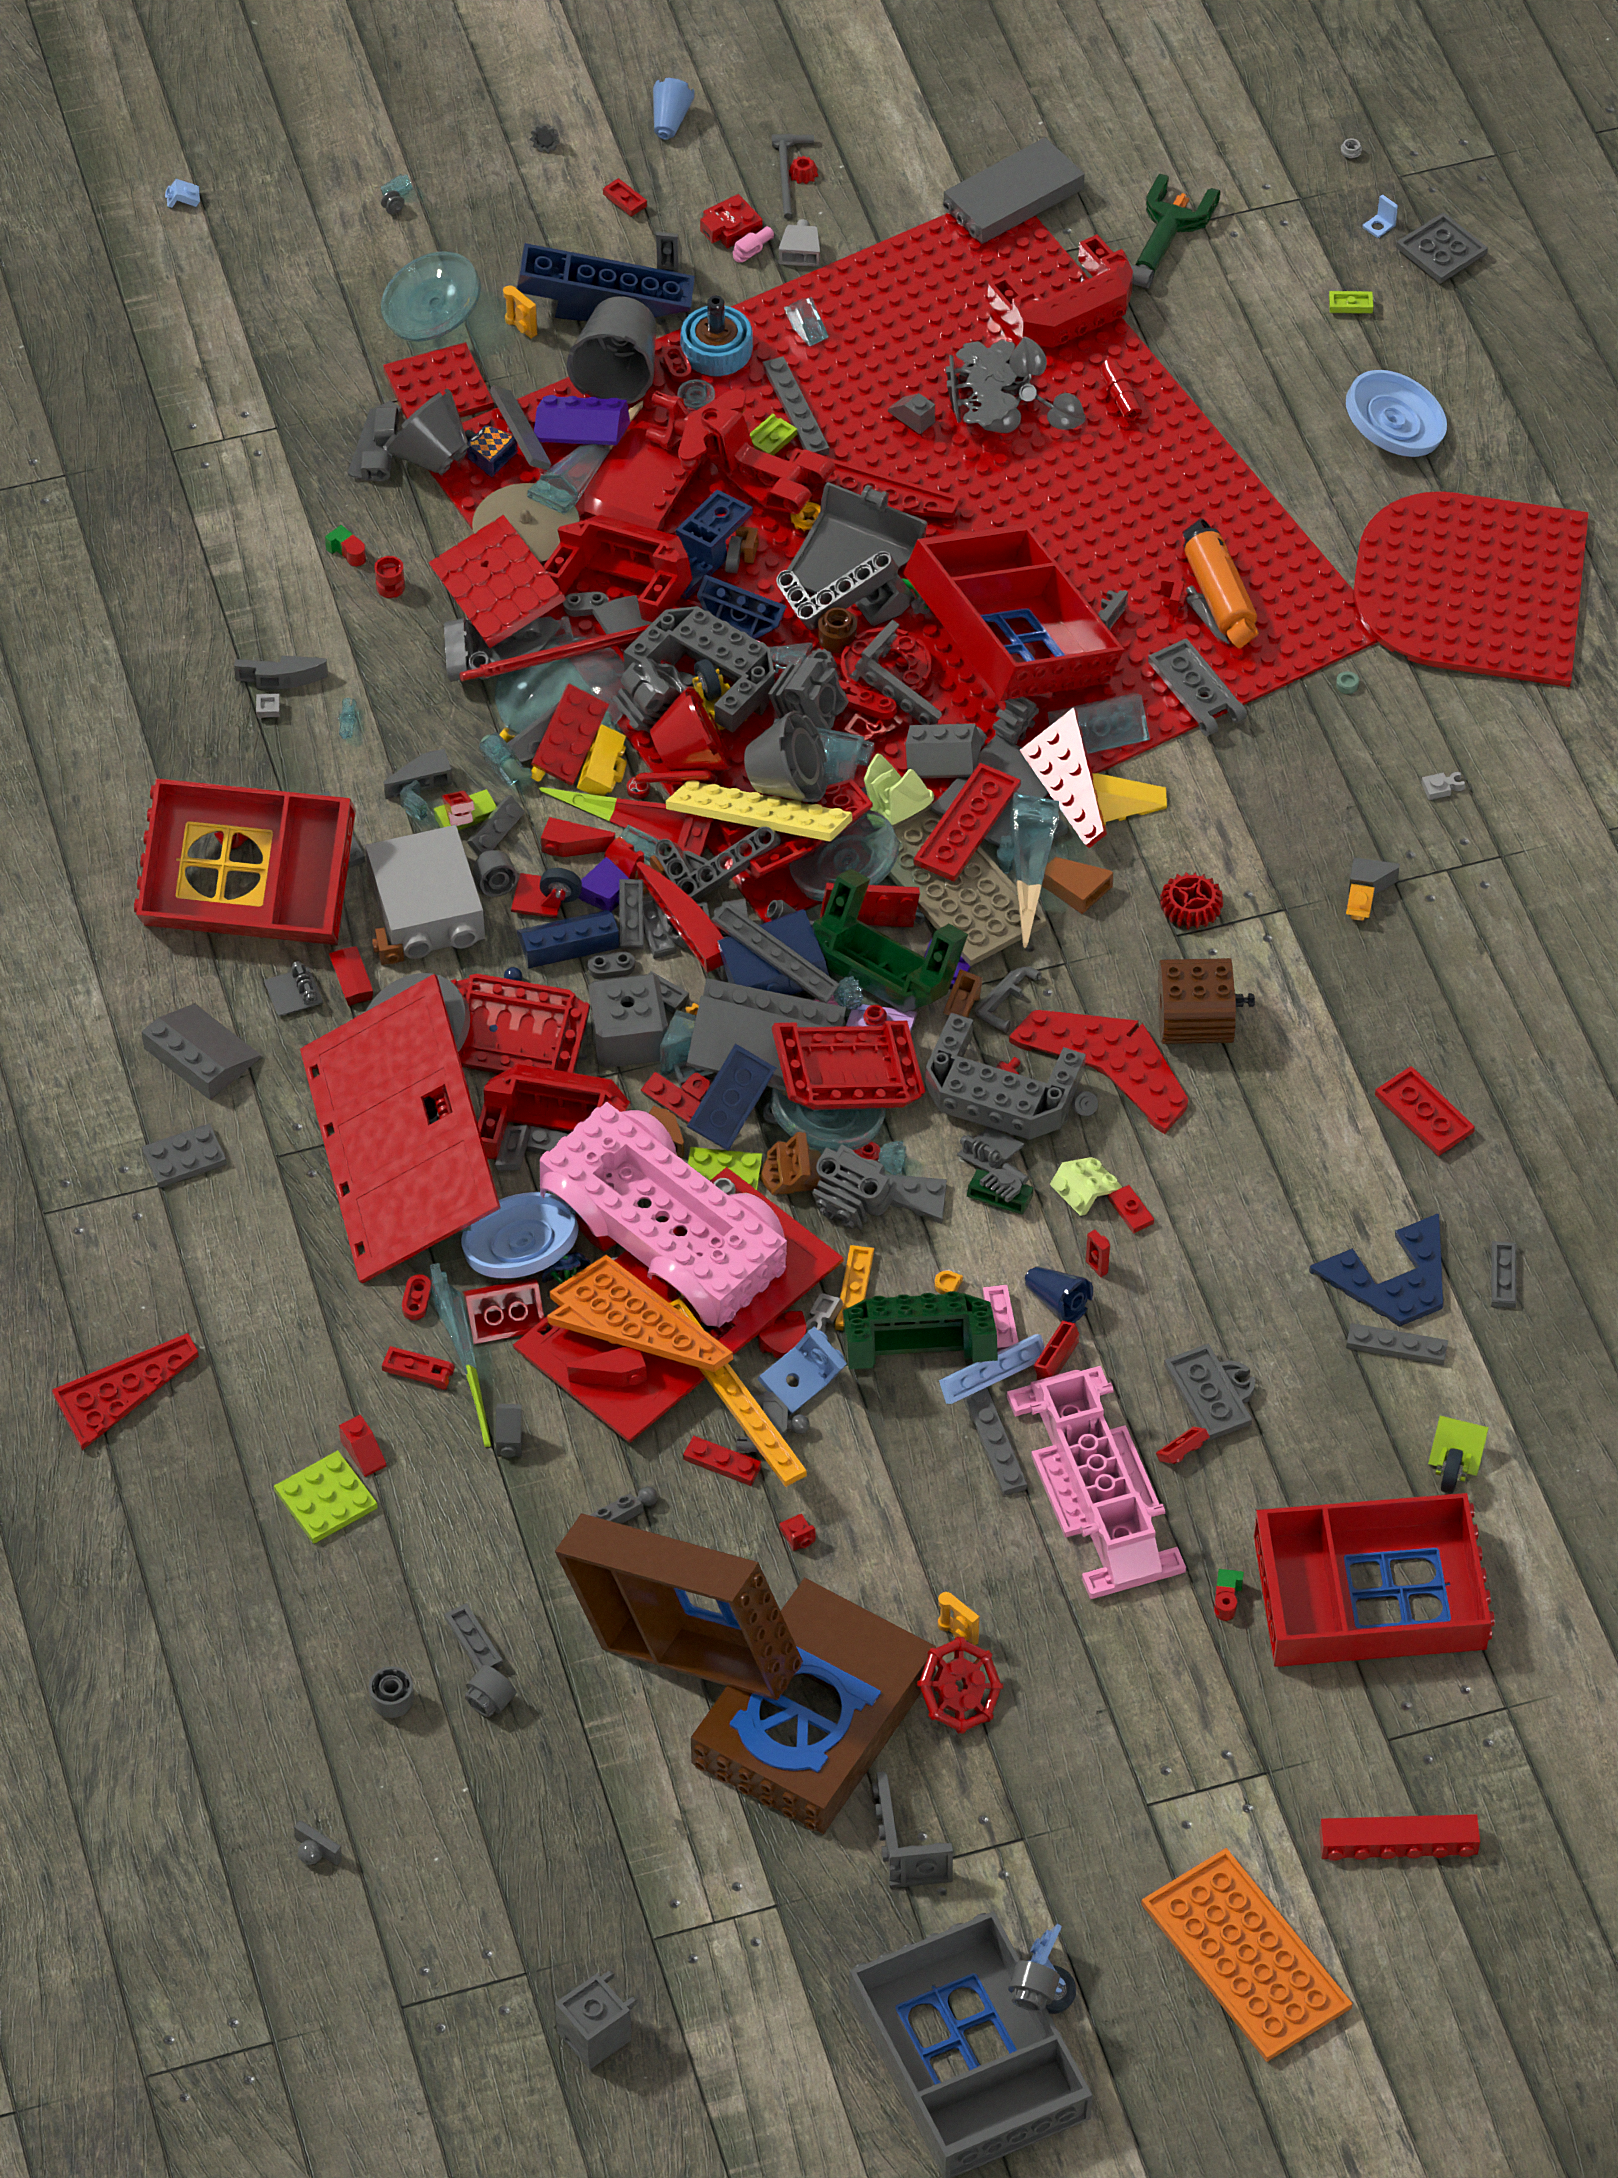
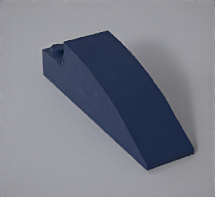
(585, 281)

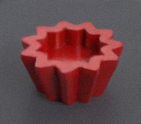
(803, 170)

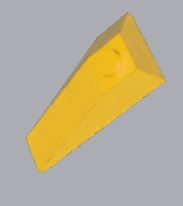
(1126, 797)

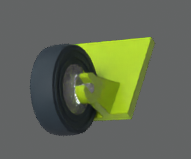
(1457, 1450)

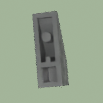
(669, 252)
(429, 769)

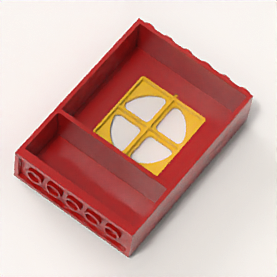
(301, 874)

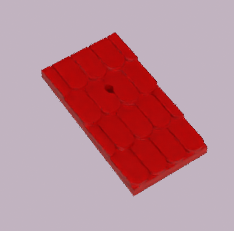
(497, 581)

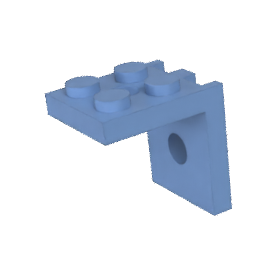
(811, 1363)

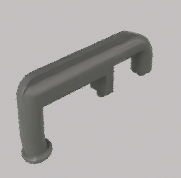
(1000, 993)

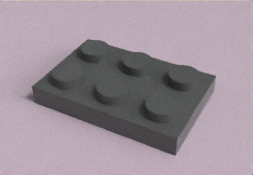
(184, 1155)

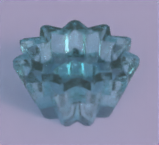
(849, 993)
(893, 1157)

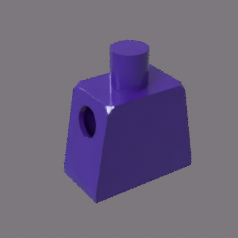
(601, 886)

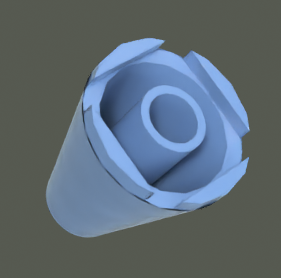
(670, 106)

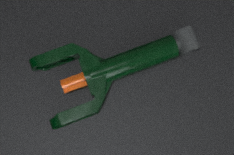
(1169, 221)

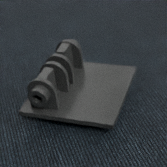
(293, 990)
(989, 1149)

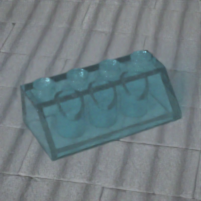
(1109, 722)

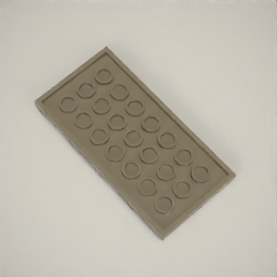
(978, 902)

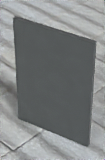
(1008, 759)

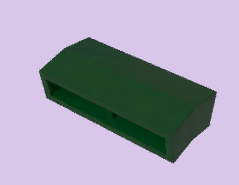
(985, 1194)

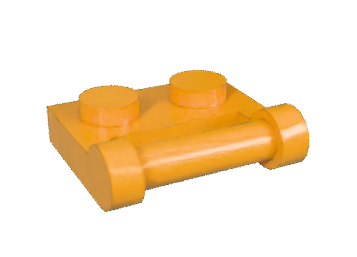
(525, 315)
(964, 1620)

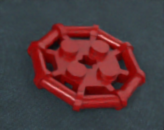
(973, 1685)

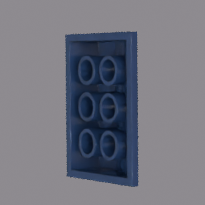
(750, 970)

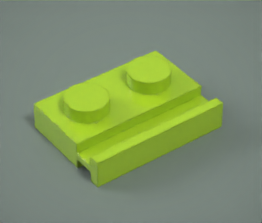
(772, 435)

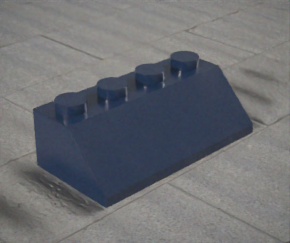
(569, 938)

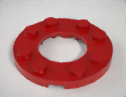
(911, 649)

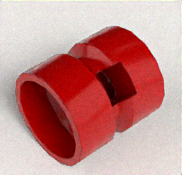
(389, 576)

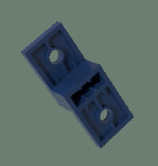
(706, 535)

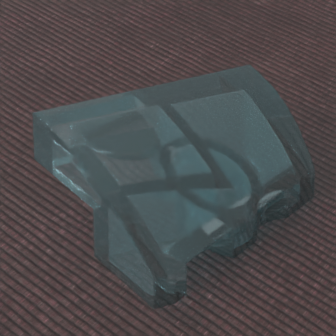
(788, 654)

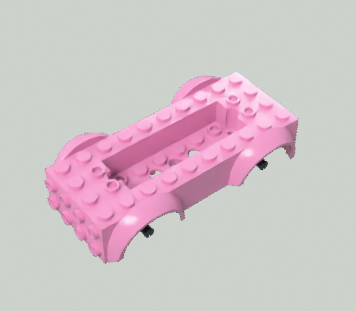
(629, 1156)

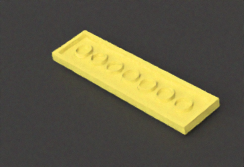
(759, 810)

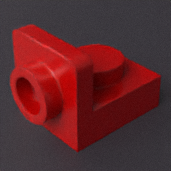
(798, 1532)

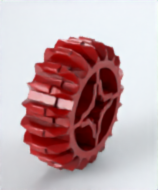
(1191, 900)

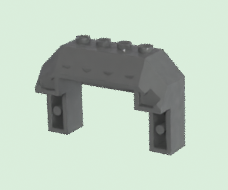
(733, 652)
(995, 1095)

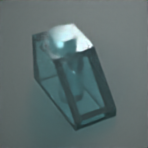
(806, 321)

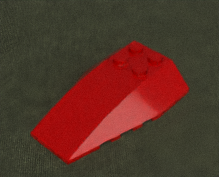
(841, 795)

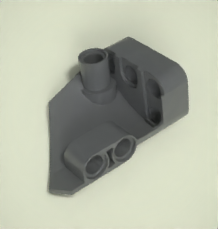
(468, 650)

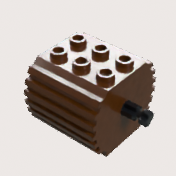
(1198, 1001)

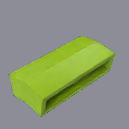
(483, 805)

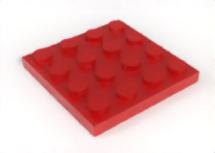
(427, 374)

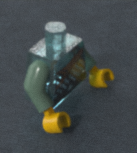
(504, 759)

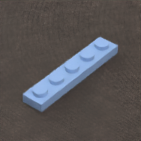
(989, 1372)

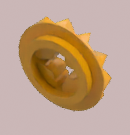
(809, 510)

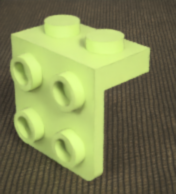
(1082, 1182)

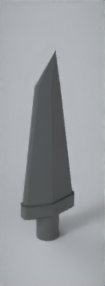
(1200, 606)

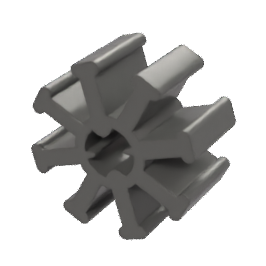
(1015, 719)

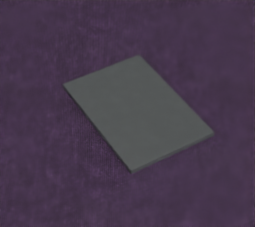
(724, 1024)

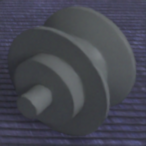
(392, 202)
(1084, 1103)

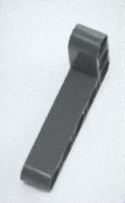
(835, 592)
(717, 864)

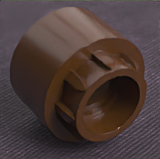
(836, 629)

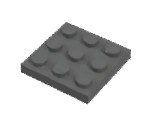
(1441, 247)

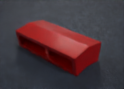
(352, 975)
(1057, 1351)

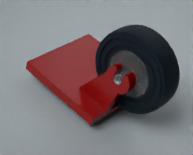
(545, 893)

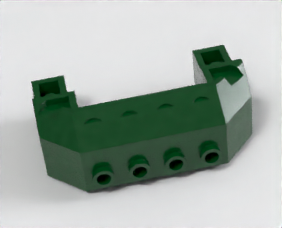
(878, 961)
(919, 1326)

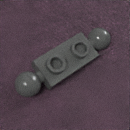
(627, 1506)

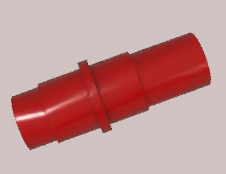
(1120, 389)

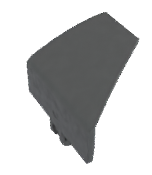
(851, 532)

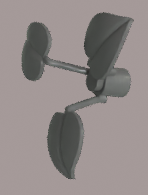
(1030, 360)

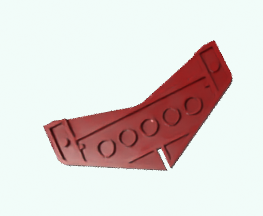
(1128, 1061)

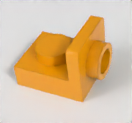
(1360, 901)

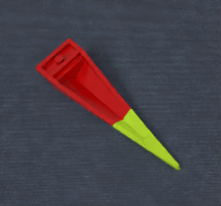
(682, 828)

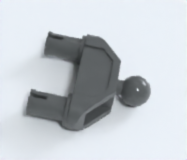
(778, 1415)

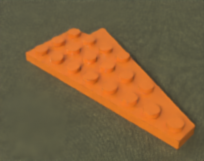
(624, 1311)

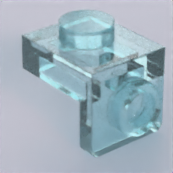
(412, 802)

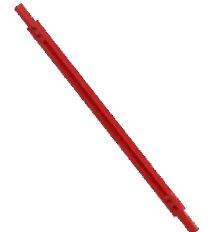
(553, 654)

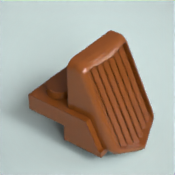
(791, 1167)

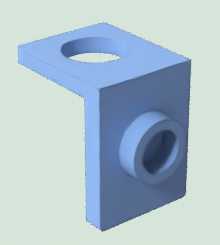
(1386, 216)

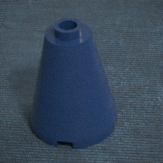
(1060, 1292)

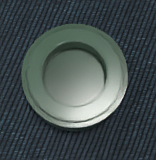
(1347, 682)

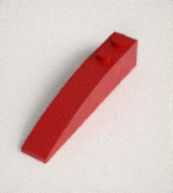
(685, 916)

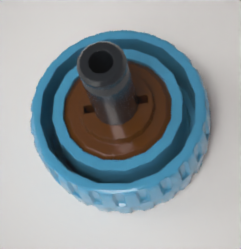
(717, 339)

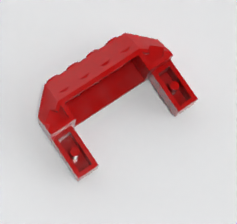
(1072, 310)
(625, 552)
(571, 1101)

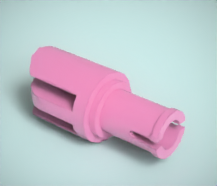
(751, 244)

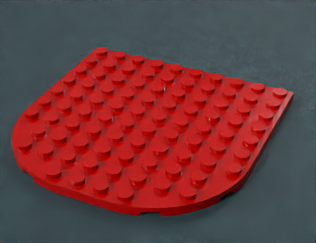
(1474, 584)

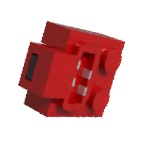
(730, 221)

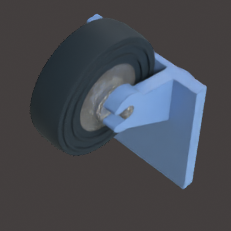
(1066, 1987)

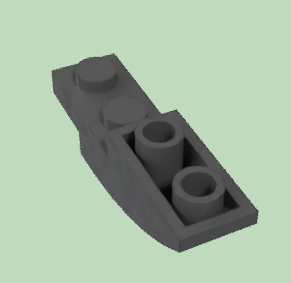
(288, 673)

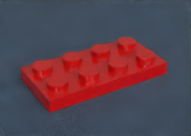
(569, 734)
(884, 905)
(1424, 1111)

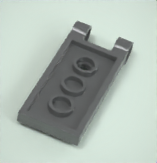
(1190, 678)

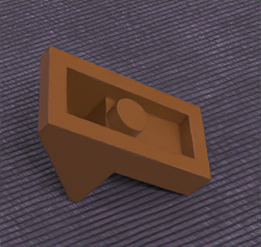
(963, 994)

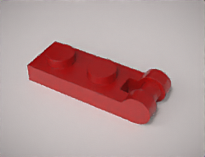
(418, 1367)

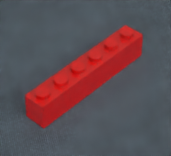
(1399, 1836)

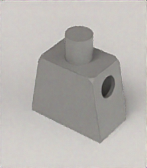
(800, 245)

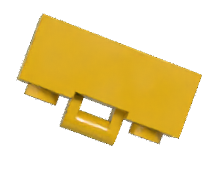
(604, 753)

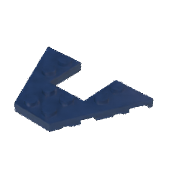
(1401, 1297)

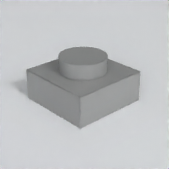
(267, 705)

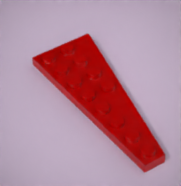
(902, 494)

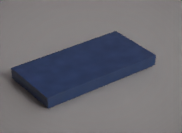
(731, 1097)

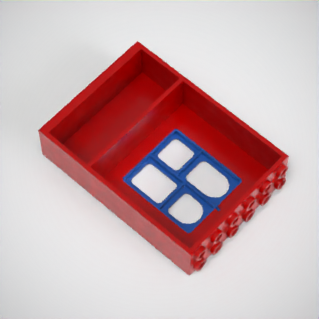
(1010, 576)
(1310, 1590)

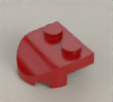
(782, 1334)

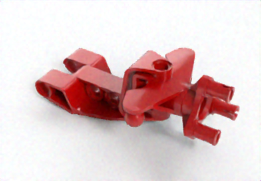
(725, 438)

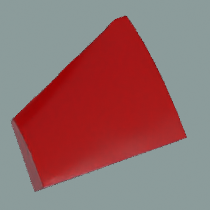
(870, 726)
(624, 857)

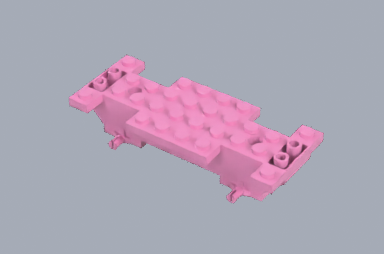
(1096, 1481)

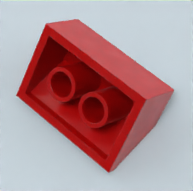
(503, 1310)

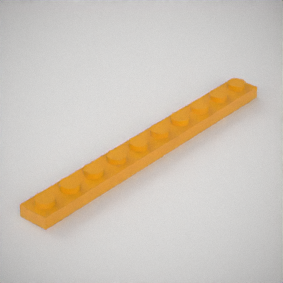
(751, 1417)

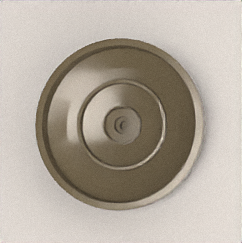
(532, 520)

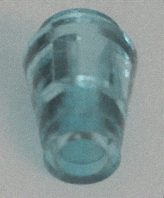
(400, 184)

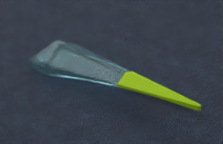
(452, 1313)

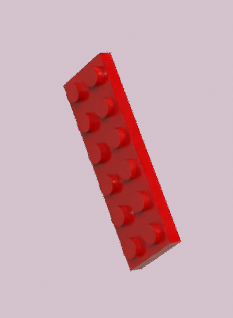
(967, 822)

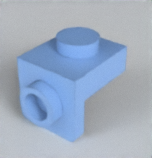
(182, 192)

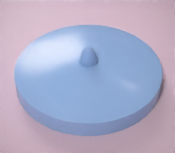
(1396, 413)
(521, 1236)

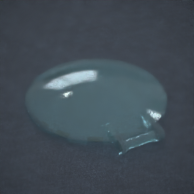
(532, 691)

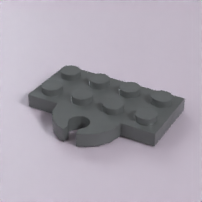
(1212, 1390)

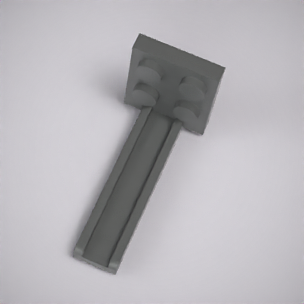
(888, 684)
(913, 1863)

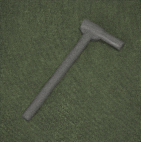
(783, 142)

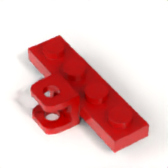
(678, 1101)

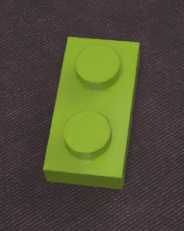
(1350, 302)

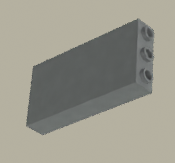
(1013, 190)

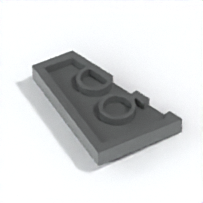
(919, 1194)

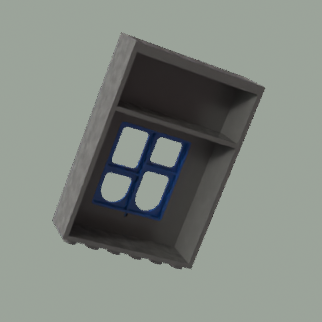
(993, 2104)

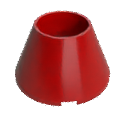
(689, 736)

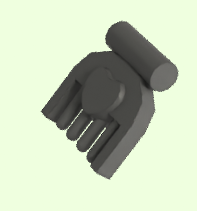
(1008, 1180)

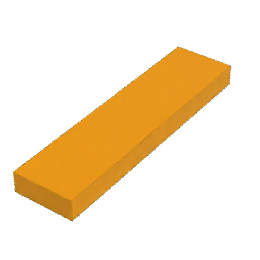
(855, 1279)

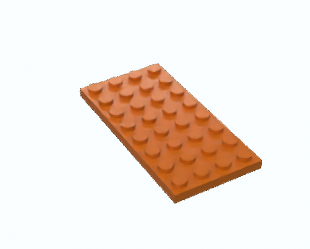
(1246, 1954)

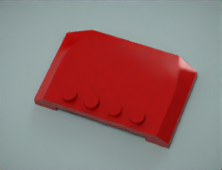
(638, 480)
(534, 1023)
(849, 1065)

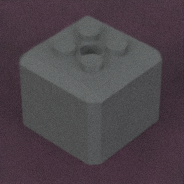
(627, 1020)

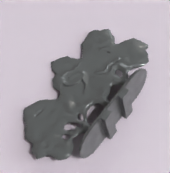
(986, 379)

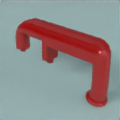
(677, 776)

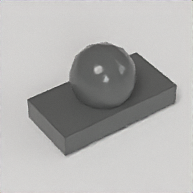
(315, 1845)

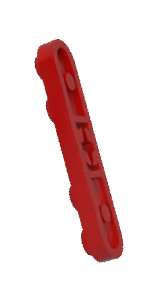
(869, 702)

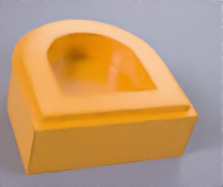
(947, 1281)

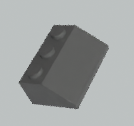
(943, 750)

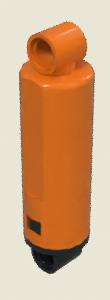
(1220, 583)

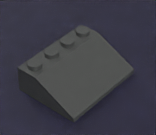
(198, 1049)

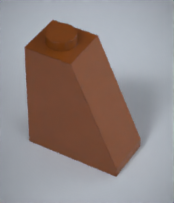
(1076, 882)

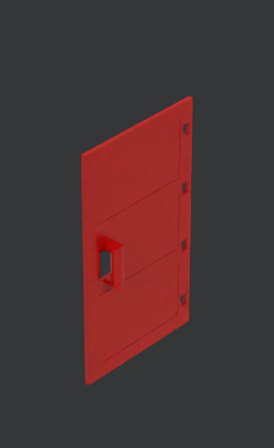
(404, 1176)
(637, 1407)

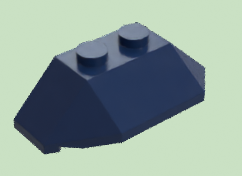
(740, 607)

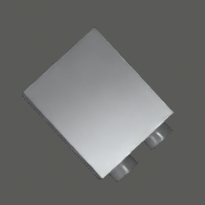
(425, 891)

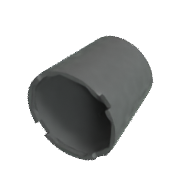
(615, 351)

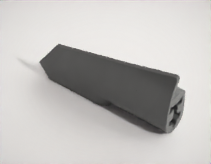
(370, 459)

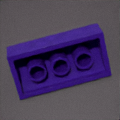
(581, 420)

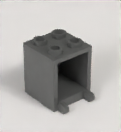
(594, 2020)

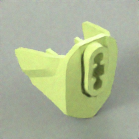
(895, 795)

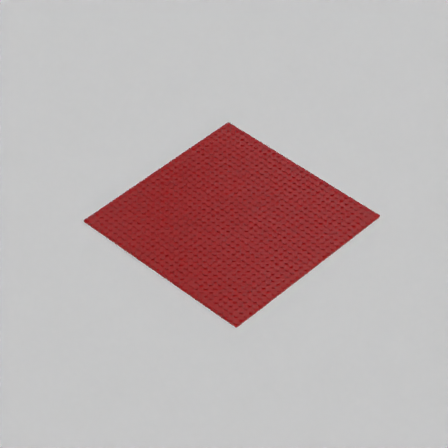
(1096, 495)

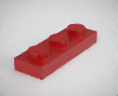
(722, 1460)

